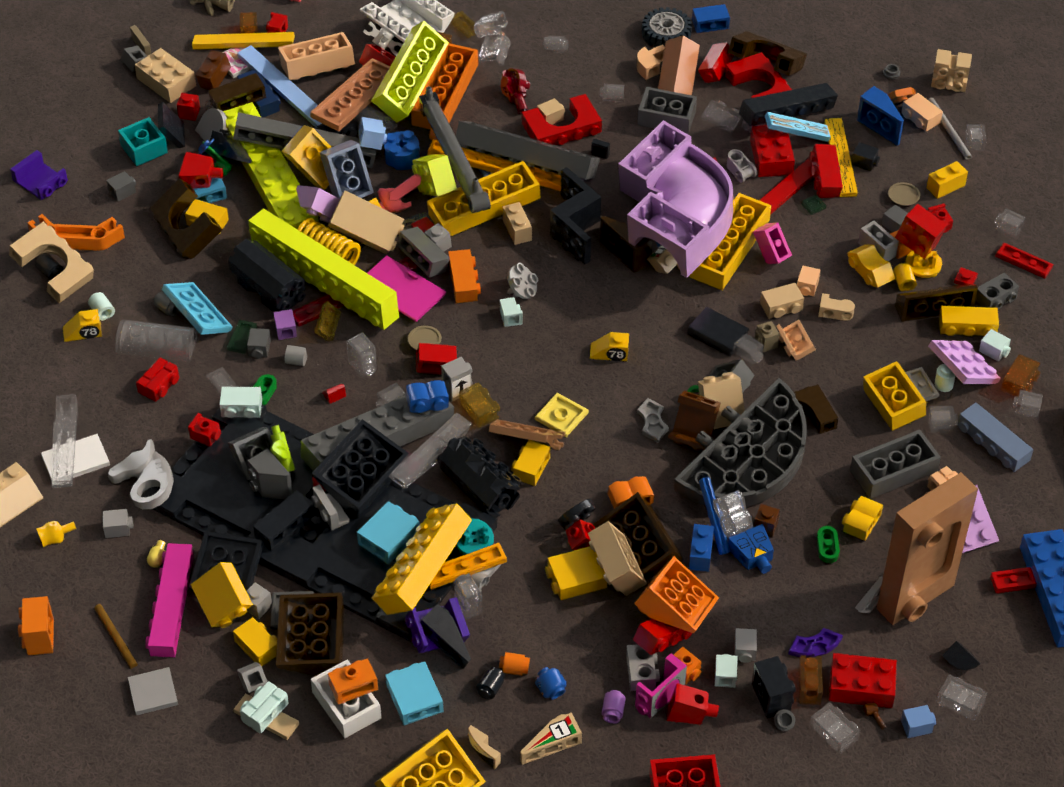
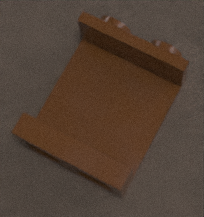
(694, 415)

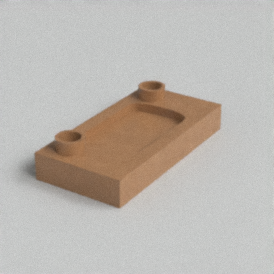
(926, 549)

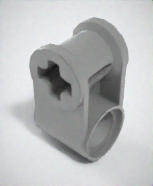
(740, 165)

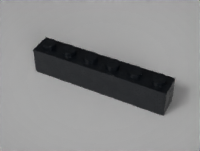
(788, 103)

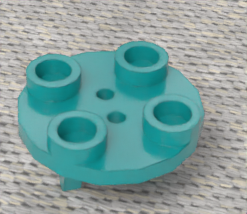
(483, 536)

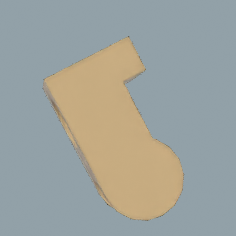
(836, 308)

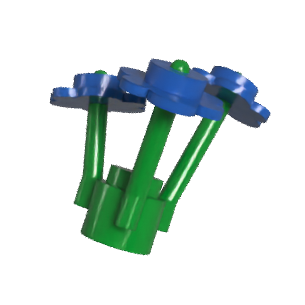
(221, 162)

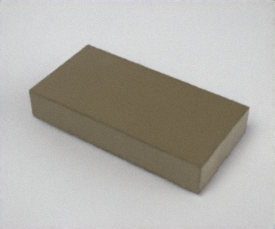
(140, 40)

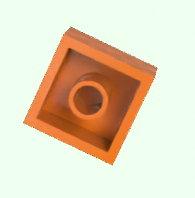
(36, 625)

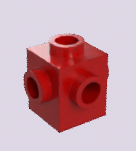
(578, 534)

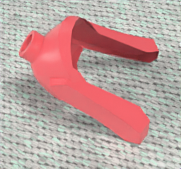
(391, 197)

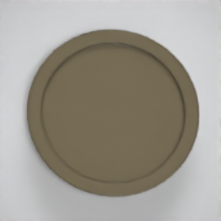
(904, 194)
(424, 334)

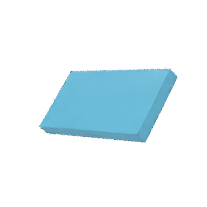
(197, 308)

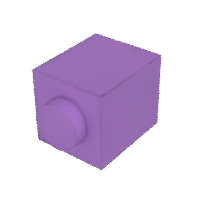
(285, 324)

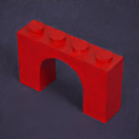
(756, 68)
(586, 123)

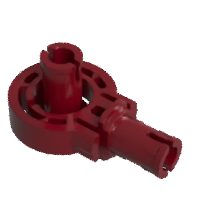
(515, 88)

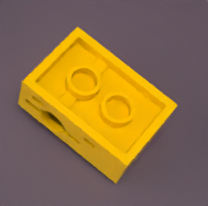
(304, 154)

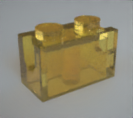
(479, 404)

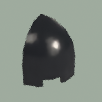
(961, 657)

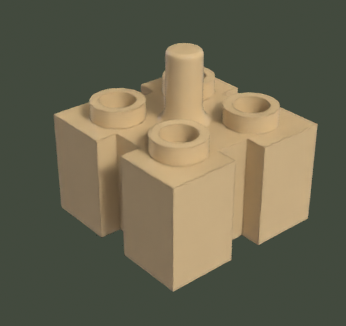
(951, 70)

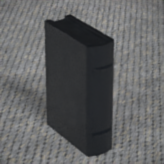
(716, 331)

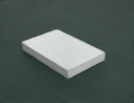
(88, 456)

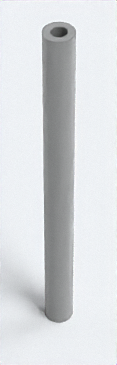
(952, 133)

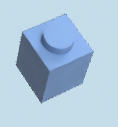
(918, 721)

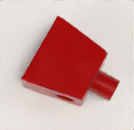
(199, 170)
(690, 705)

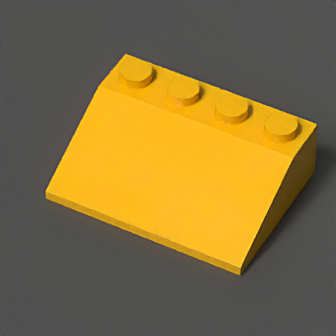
(435, 764)

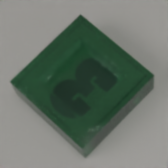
(813, 204)

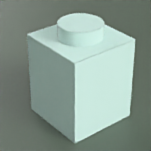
(995, 345)
(726, 671)

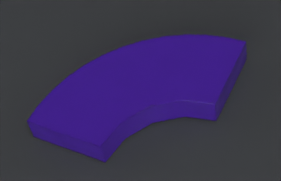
(816, 645)

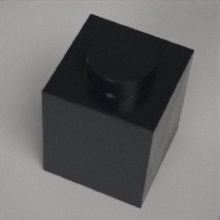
(865, 157)

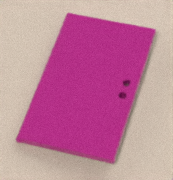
(413, 295)

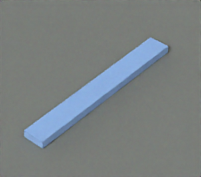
(279, 82)

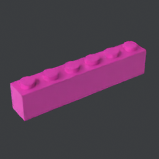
(170, 600)

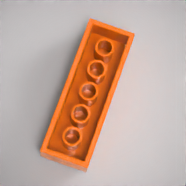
(448, 81)

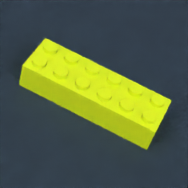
(410, 71)

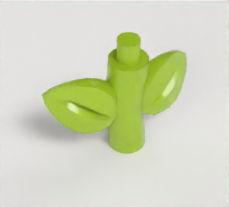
(281, 449)

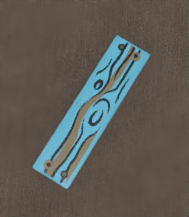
(797, 126)

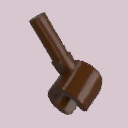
(872, 709)

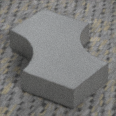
(654, 426)

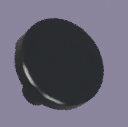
(579, 511)

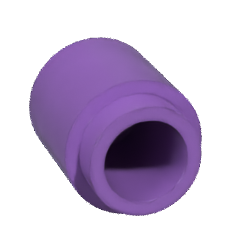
(613, 706)

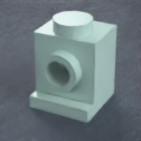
(510, 312)

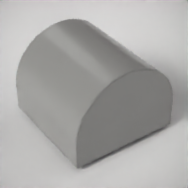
(295, 355)

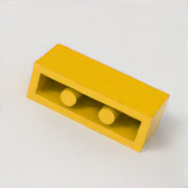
(968, 320)

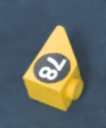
(83, 326)
(611, 347)

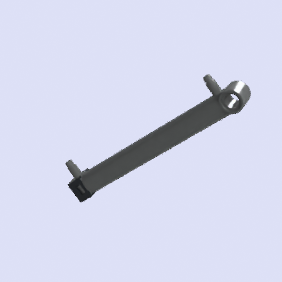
(430, 107)

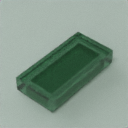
(240, 336)

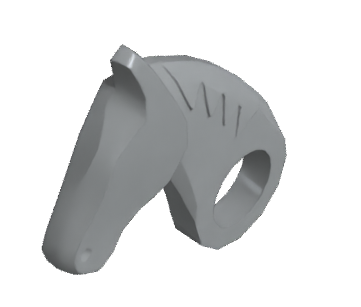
(150, 470)

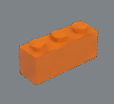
(464, 276)

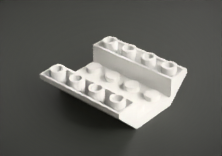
(402, 15)

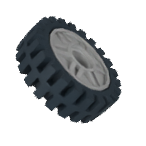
(665, 25)

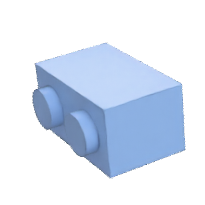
(372, 133)

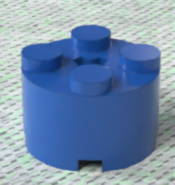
(401, 149)

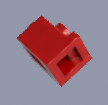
(278, 23)
(942, 214)
(204, 430)

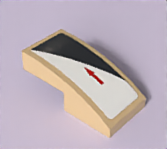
(480, 744)

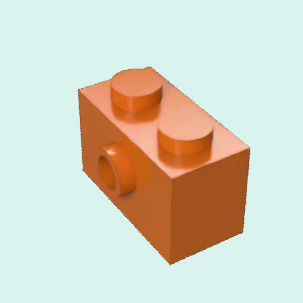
(352, 681)

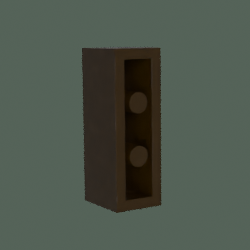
(238, 93)

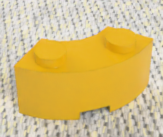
(871, 265)

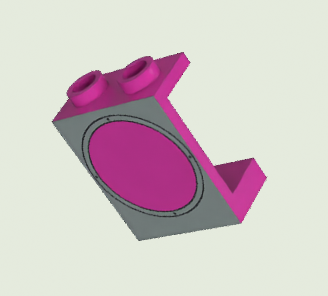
(652, 702)

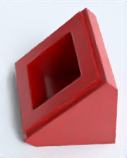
(335, 393)

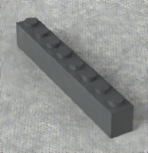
(278, 134)

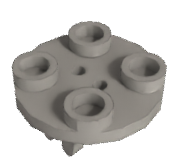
(522, 282)

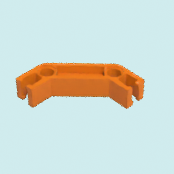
(84, 236)

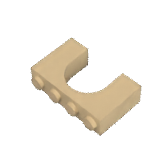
(45, 240)

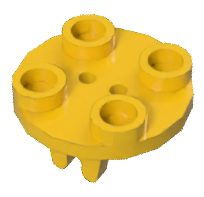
(925, 267)

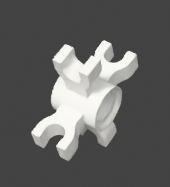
(383, 38)

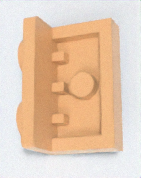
(796, 339)

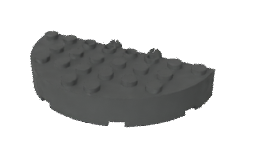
(754, 453)

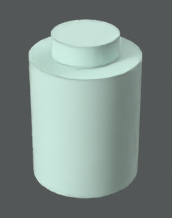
(104, 307)
(944, 379)

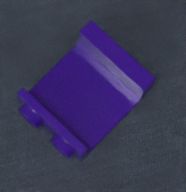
(37, 176)
(419, 639)

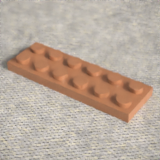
(351, 96)

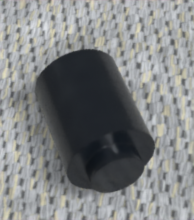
(48, 266)

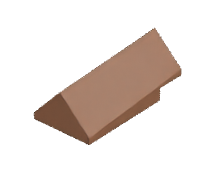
(679, 65)

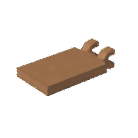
(528, 432)

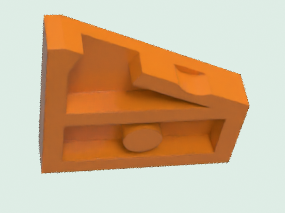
(902, 94)

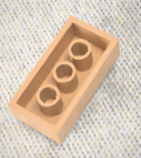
(316, 56)

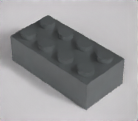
(895, 464)

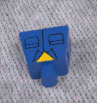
(752, 548)

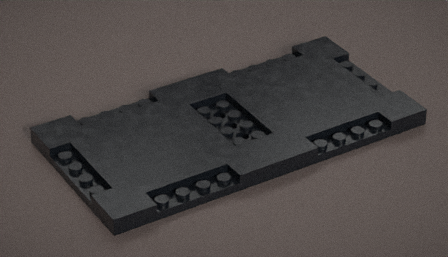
(217, 498)

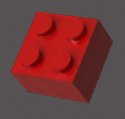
(920, 231)

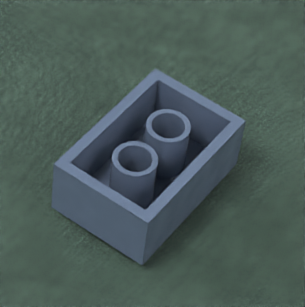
(346, 169)

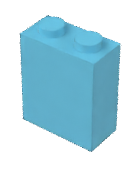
(387, 532)
(414, 693)

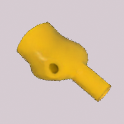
(53, 532)

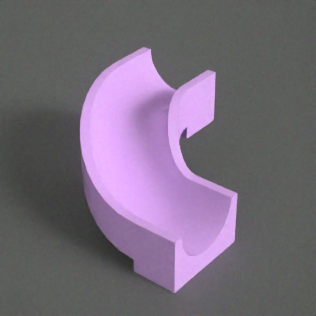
(680, 196)

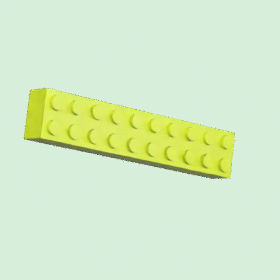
(270, 174)
(326, 269)

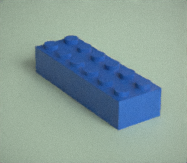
(1046, 558)

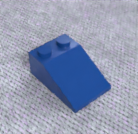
(880, 115)

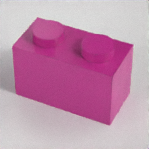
(772, 243)

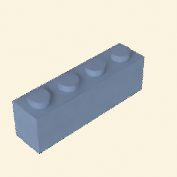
(995, 437)

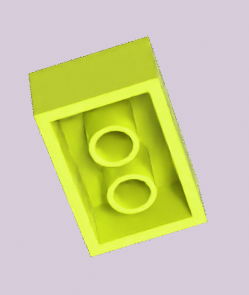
(435, 174)

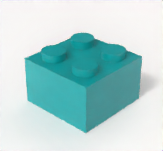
(142, 141)

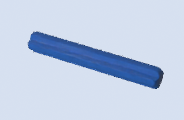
(709, 496)

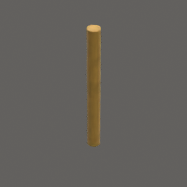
(115, 636)

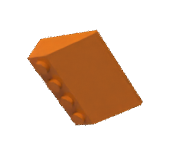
(677, 597)

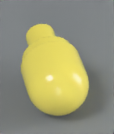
(155, 554)

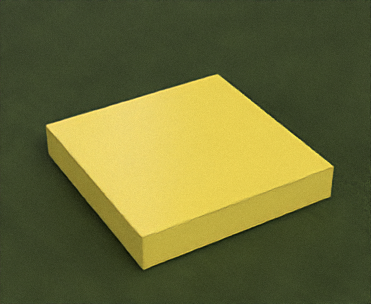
(561, 414)

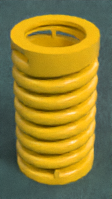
(331, 239)

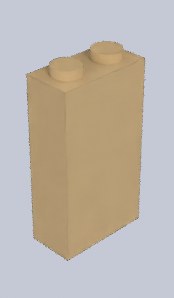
(366, 222)

